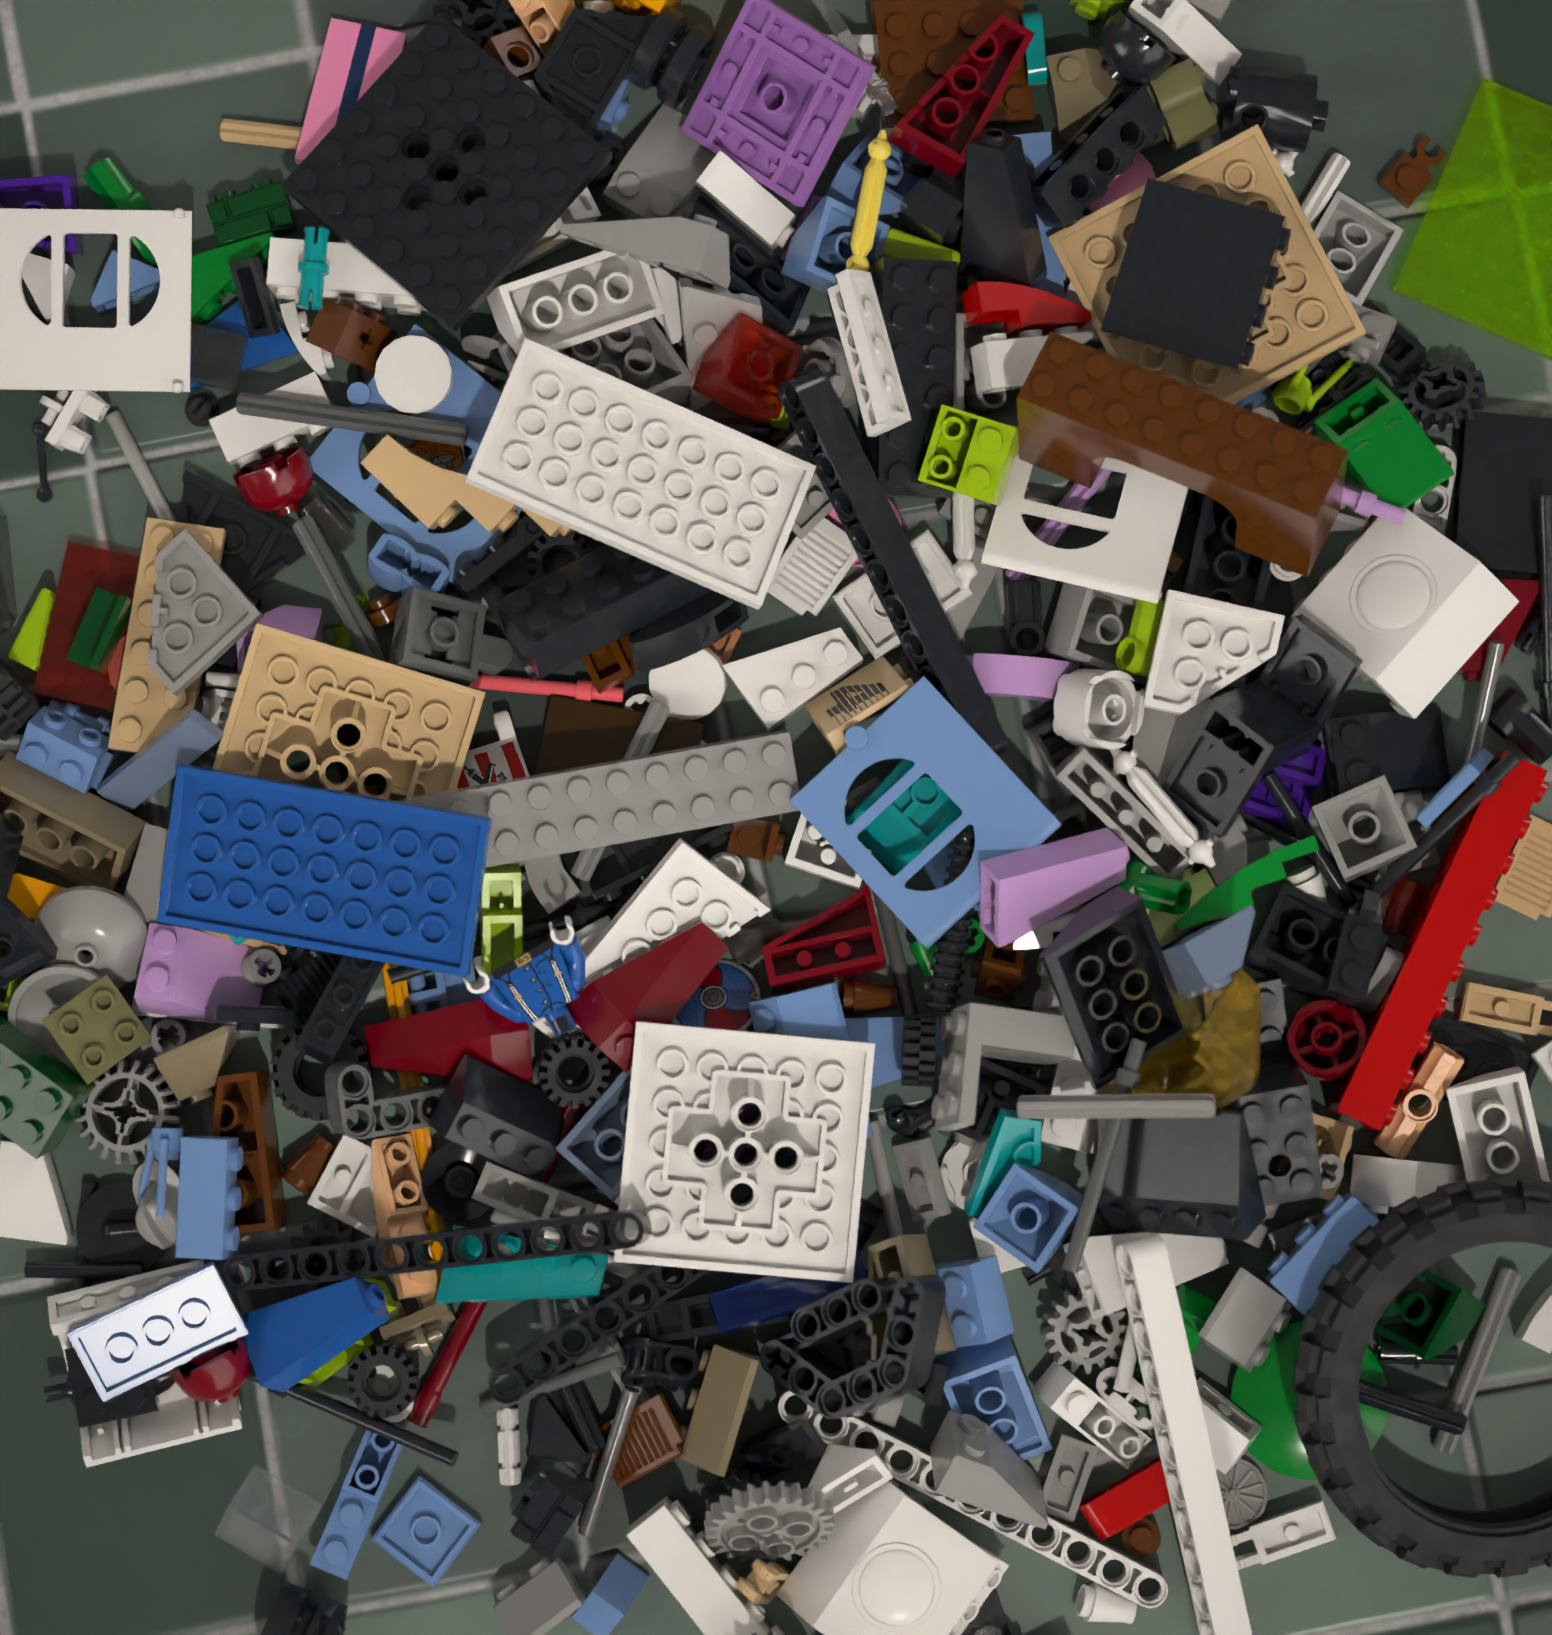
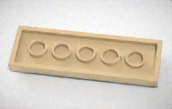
(143, 701)

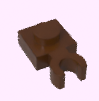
(1409, 176)

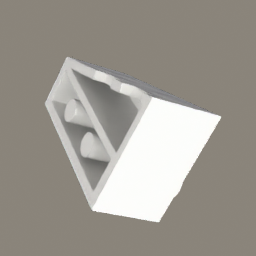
(793, 674)

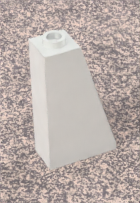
(1100, 1274)

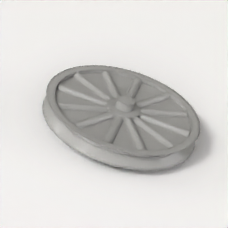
(1243, 1494)

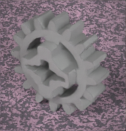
(1088, 1346)

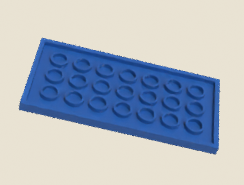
(324, 870)

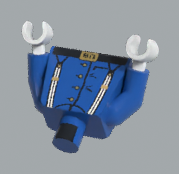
(537, 982)

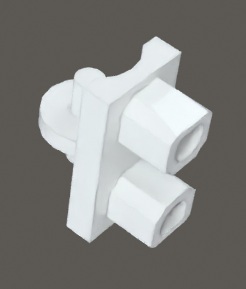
(65, 431)

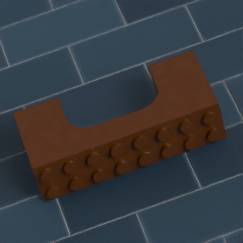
(1267, 474)

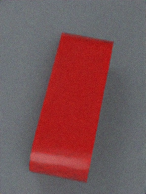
(1126, 1500)

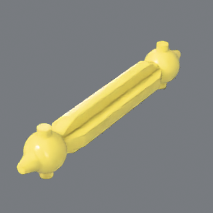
(869, 203)

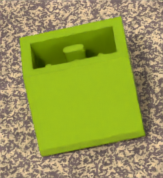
(970, 455)

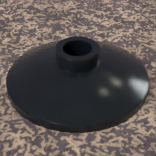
(437, 1185)

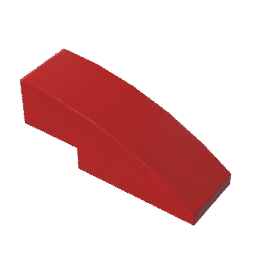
(1020, 308)

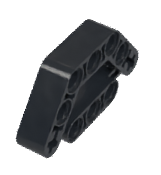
(910, 1302)

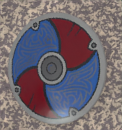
(721, 999)

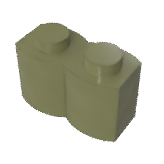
(1184, 105)

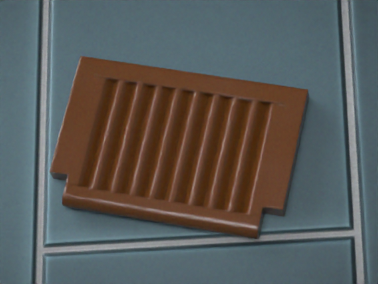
(648, 1442)

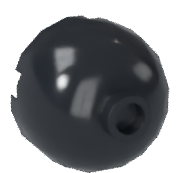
(1131, 51)

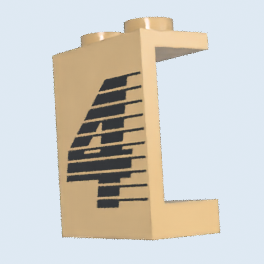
(856, 700)

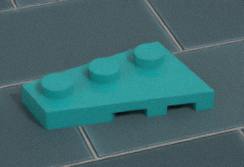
(1009, 1142)

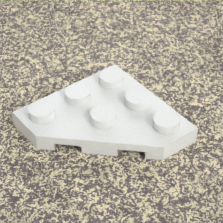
(1205, 648)

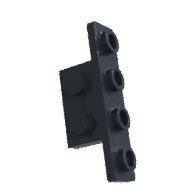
(642, 856)

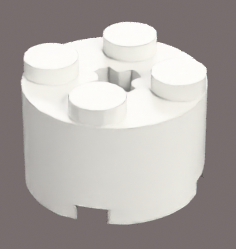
(1097, 708)

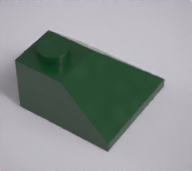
(1429, 1315)

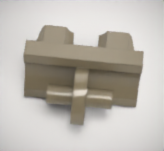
(418, 1328)

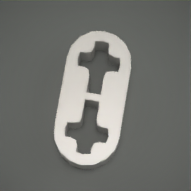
(1121, 1404)

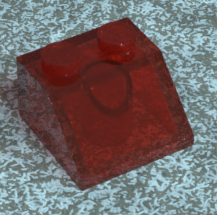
(746, 368)

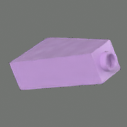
(1046, 881)

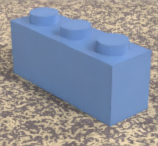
(208, 1197)
(1318, 1247)

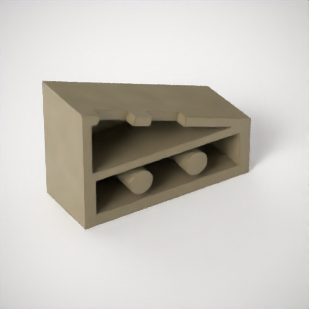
(896, 1259)

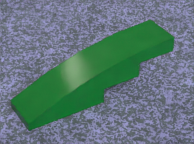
(1234, 891)

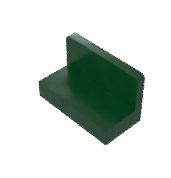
(100, 631)

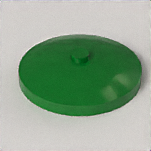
(1271, 1402)

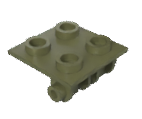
(96, 1029)

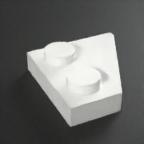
(346, 1186)

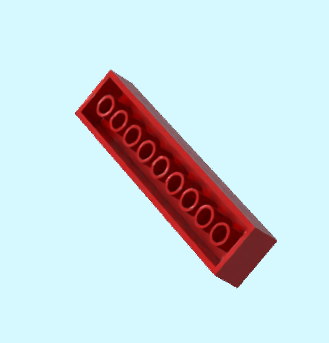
(1435, 946)

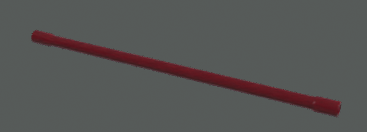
(431, 1392)

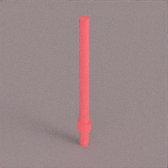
(580, 690)

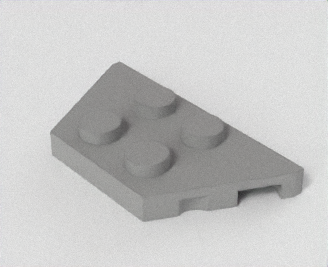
(703, 320)

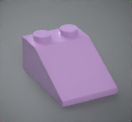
(191, 970)

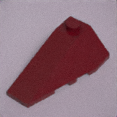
(645, 990)
(439, 1039)

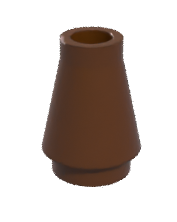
(865, 996)
(307, 1164)

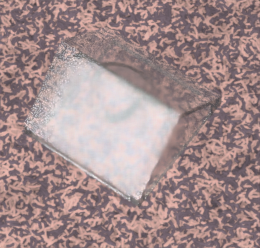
(268, 1519)

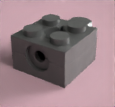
(452, 629)

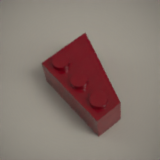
(827, 948)

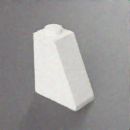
(747, 201)
(31, 1198)

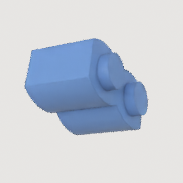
(398, 567)

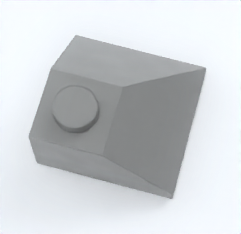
(1364, 828)

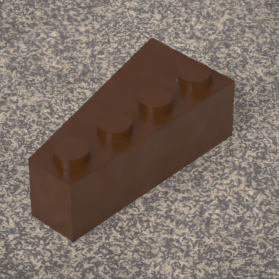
(246, 1112)

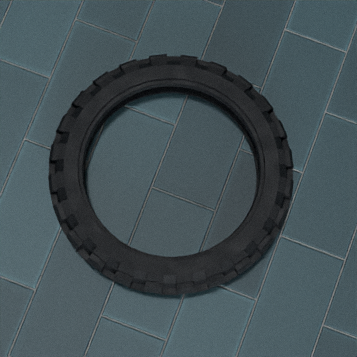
(1330, 1368)

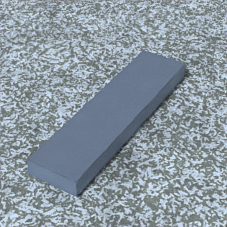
(158, 760)

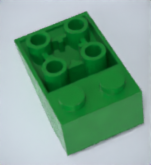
(1385, 446)

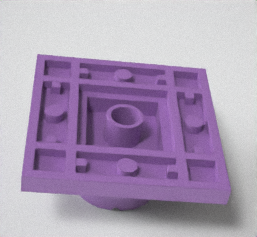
(778, 99)

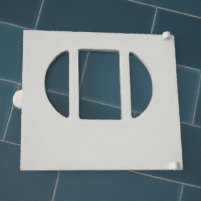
(122, 358)
(1124, 562)

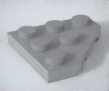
(194, 613)

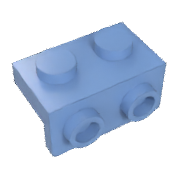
(63, 748)

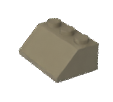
(718, 1407)

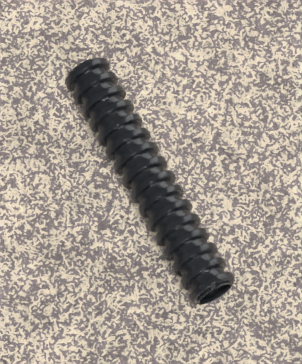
(952, 944)

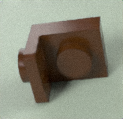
(756, 839)

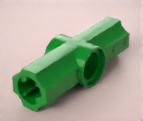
(118, 194)
(1156, 891)

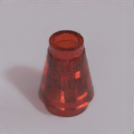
(1403, 905)

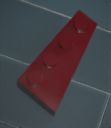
(963, 98)

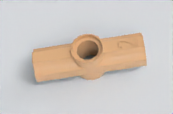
(1430, 1079)

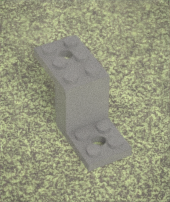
(994, 1033)

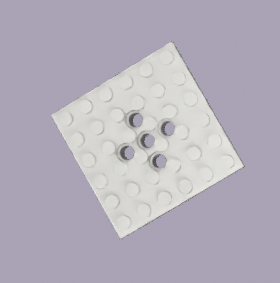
(690, 1090)

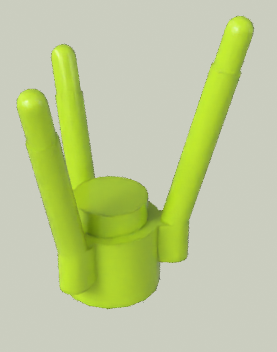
(1295, 392)

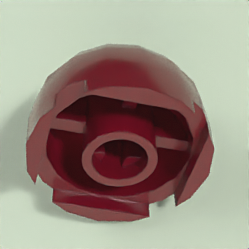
(276, 481)
(1326, 1040)
(216, 1373)

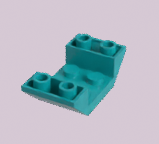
(908, 822)

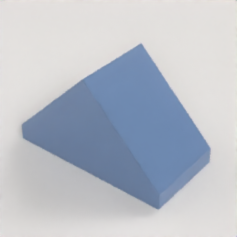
(143, 282)
(610, 1596)

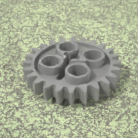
(769, 1522)

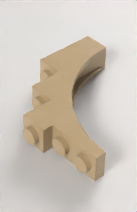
(435, 491)

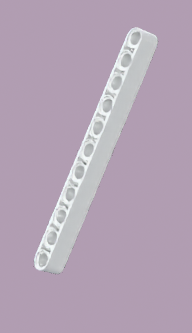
(1182, 1437)
(1055, 1548)

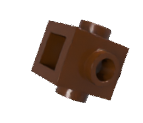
(997, 976)

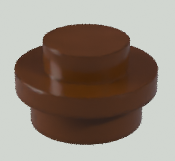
(382, 609)
(1141, 1538)

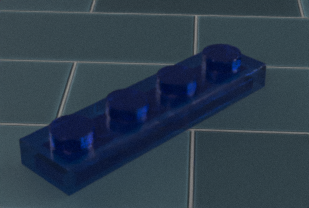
(771, 1298)

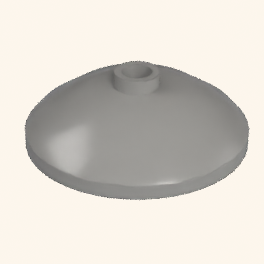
(95, 922)
(41, 993)

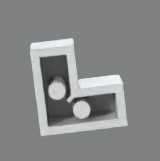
(814, 855)
(1390, 1181)

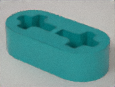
(1035, 53)

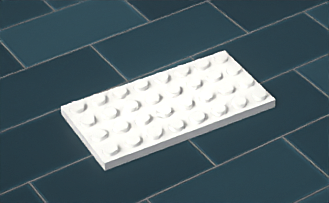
(641, 474)

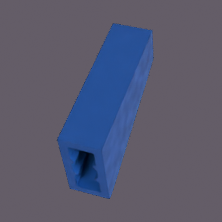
(311, 1329)

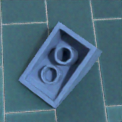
(993, 1388)

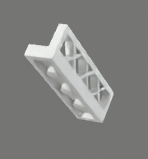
(868, 352)

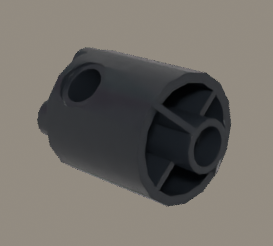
(1275, 100)

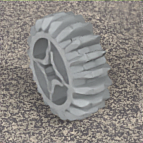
(133, 1094)

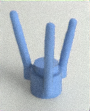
(164, 1146)

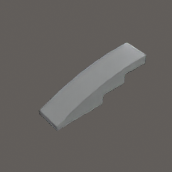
(533, 1199)

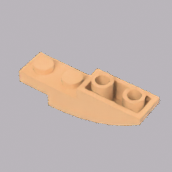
(400, 1206)

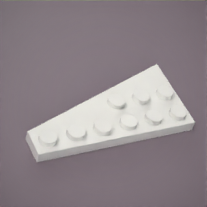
(671, 898)

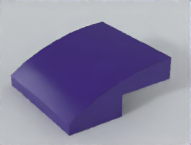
(1299, 778)

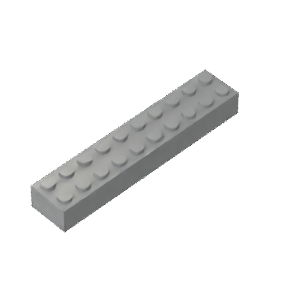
(630, 797)

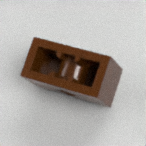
(349, 333)

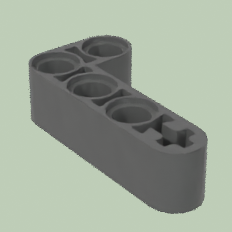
(372, 1106)

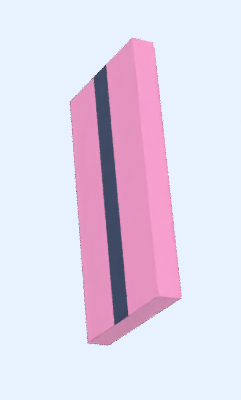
(348, 67)

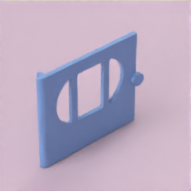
(338, 463)
(945, 747)

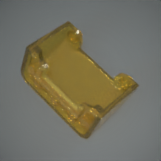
(1219, 1056)

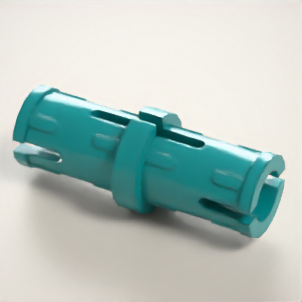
(313, 268)

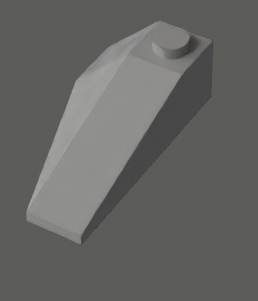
(682, 244)

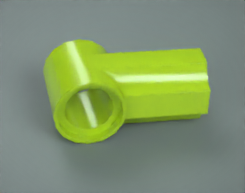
(1136, 650)

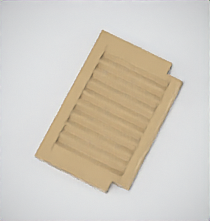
(1529, 879)

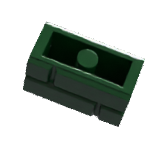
(251, 213)

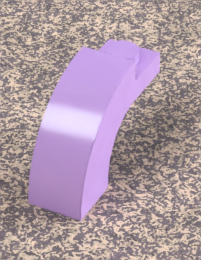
(1019, 675)

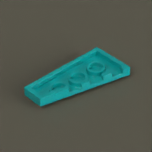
(524, 1279)

